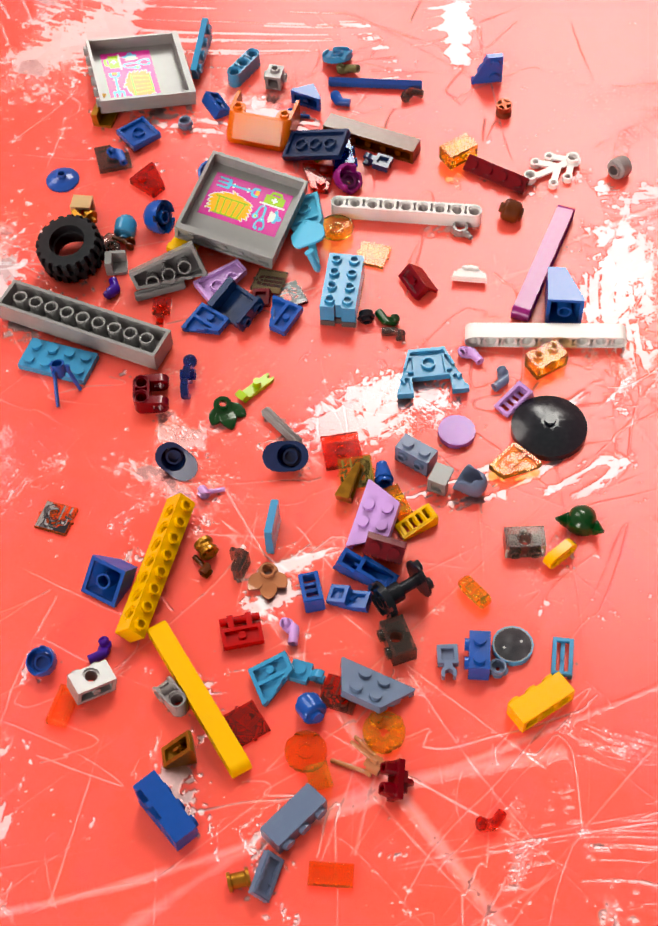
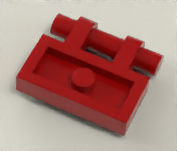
(243, 635)

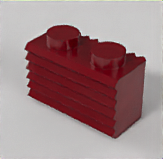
(384, 547)

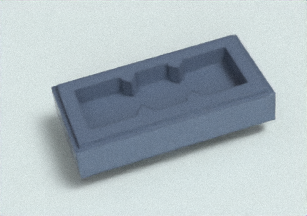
(266, 876)

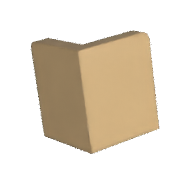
(82, 202)

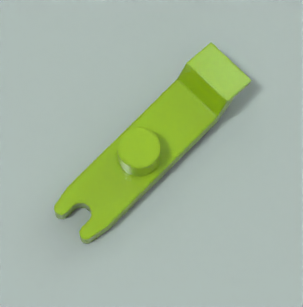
(256, 387)

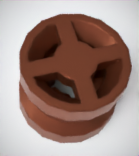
(503, 108)

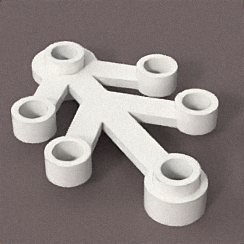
(570, 161)

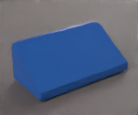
(215, 104)

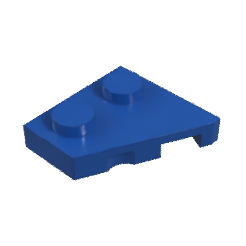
(489, 70)
(283, 315)
(206, 321)

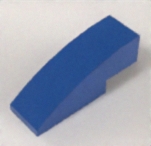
(363, 569)

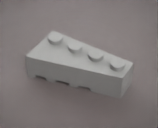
(169, 267)

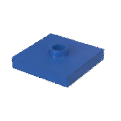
(138, 133)

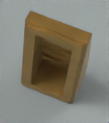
(349, 486)

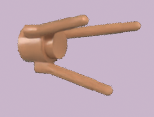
(371, 763)

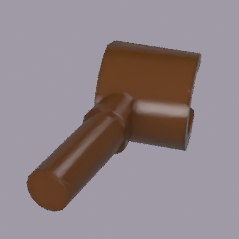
(129, 241)
(205, 569)

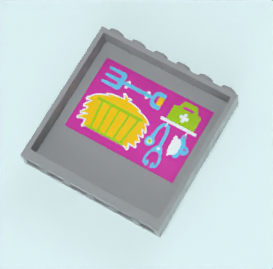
(139, 72)
(241, 209)

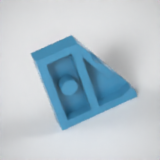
(271, 676)

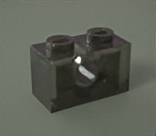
(532, 535)
(397, 651)

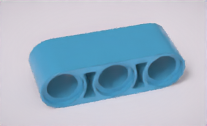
(243, 67)

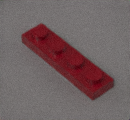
(496, 174)

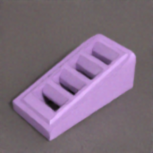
(518, 387)

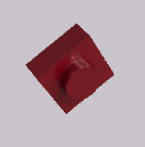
(264, 293)

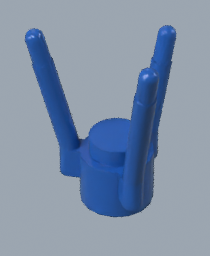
(58, 371)

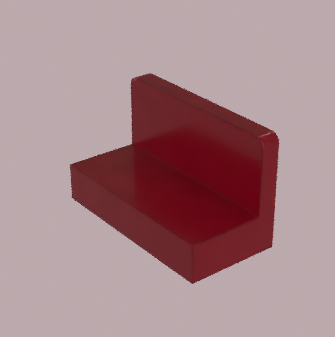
(416, 281)

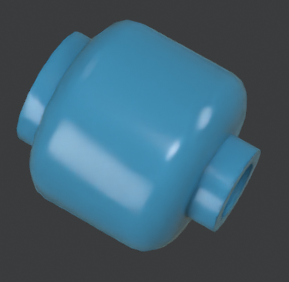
(125, 226)

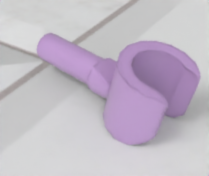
(204, 493)

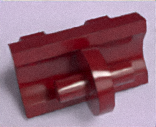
(397, 780)

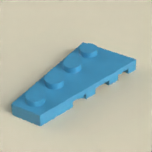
(202, 46)

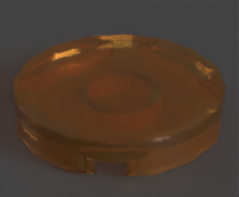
(305, 749)

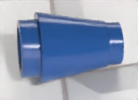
(383, 475)

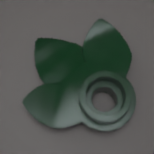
(226, 415)

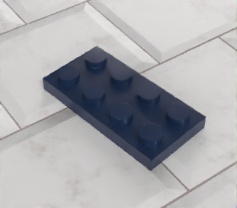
(316, 144)

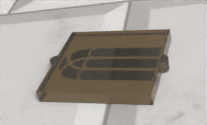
(270, 279)

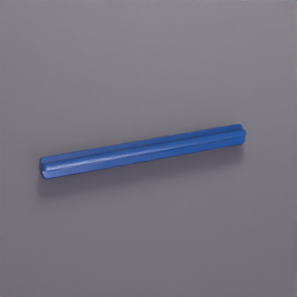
(373, 83)

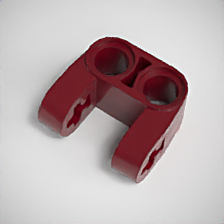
(142, 393)

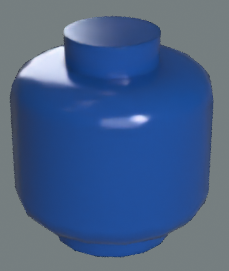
(310, 707)

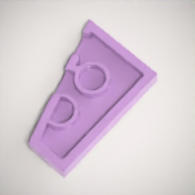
(210, 284)

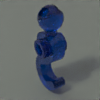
(187, 375)

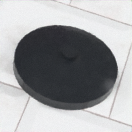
(549, 427)

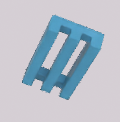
(562, 654)

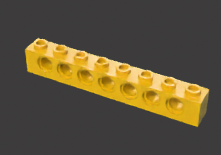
(155, 568)

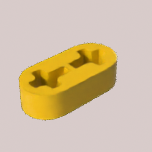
(559, 553)

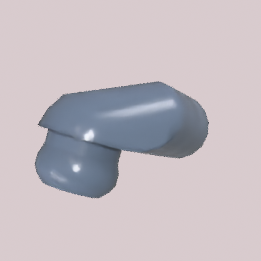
(503, 378)

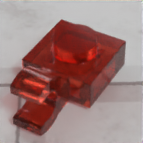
(160, 308)

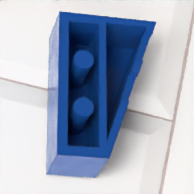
(166, 810)

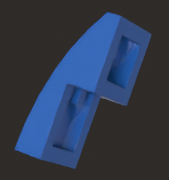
(349, 599)

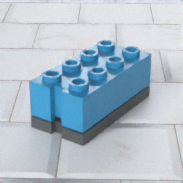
(342, 290)

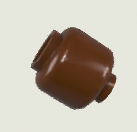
(511, 210)

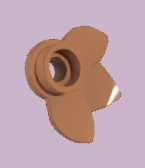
(267, 583)

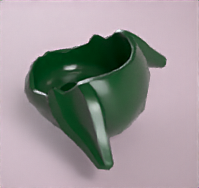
(581, 521)

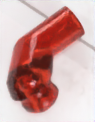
(490, 824)

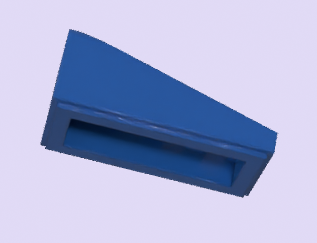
(315, 602)

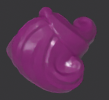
(347, 173)

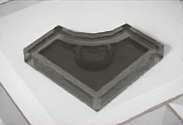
(108, 164)

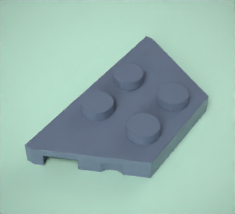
(371, 687)

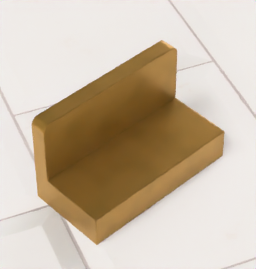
(103, 120)

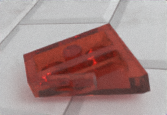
(319, 177)

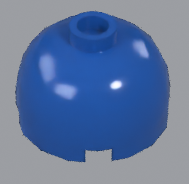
(159, 217)

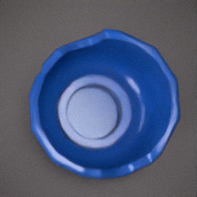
(41, 661)

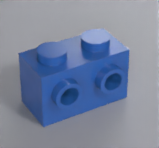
(478, 657)

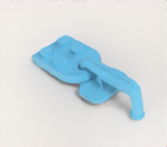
(309, 228)

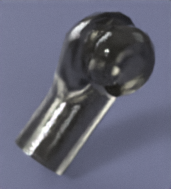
(410, 92)
(394, 331)

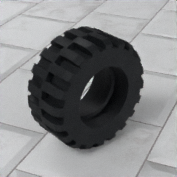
(63, 232)

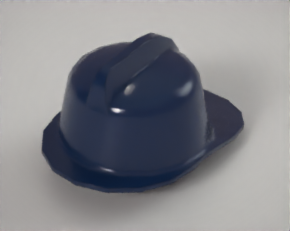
(285, 456)
(176, 461)

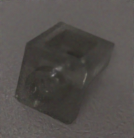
(240, 563)

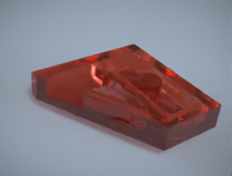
(148, 180)

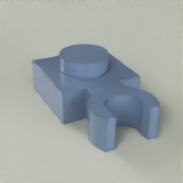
(448, 659)

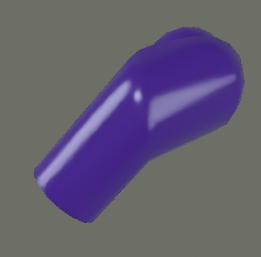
(113, 289)
(103, 650)

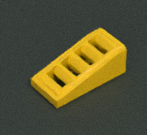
(420, 527)

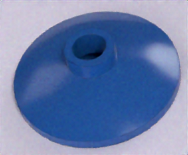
(62, 179)

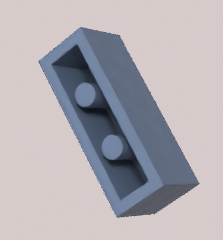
(294, 818)

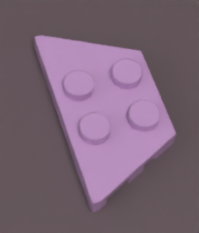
(375, 514)

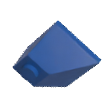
(108, 579)

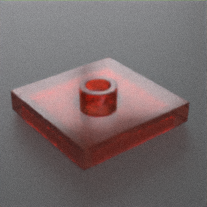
(339, 447)

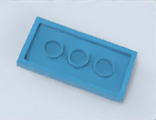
(42, 352)

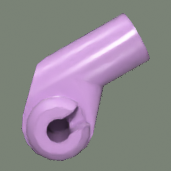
(470, 353)
(291, 629)

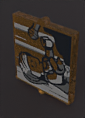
(56, 518)

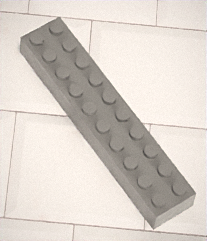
(85, 324)

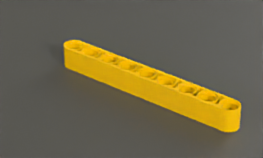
(199, 699)

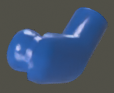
(338, 100)
(117, 154)

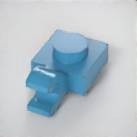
(305, 672)

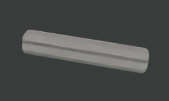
(159, 290)
(280, 425)

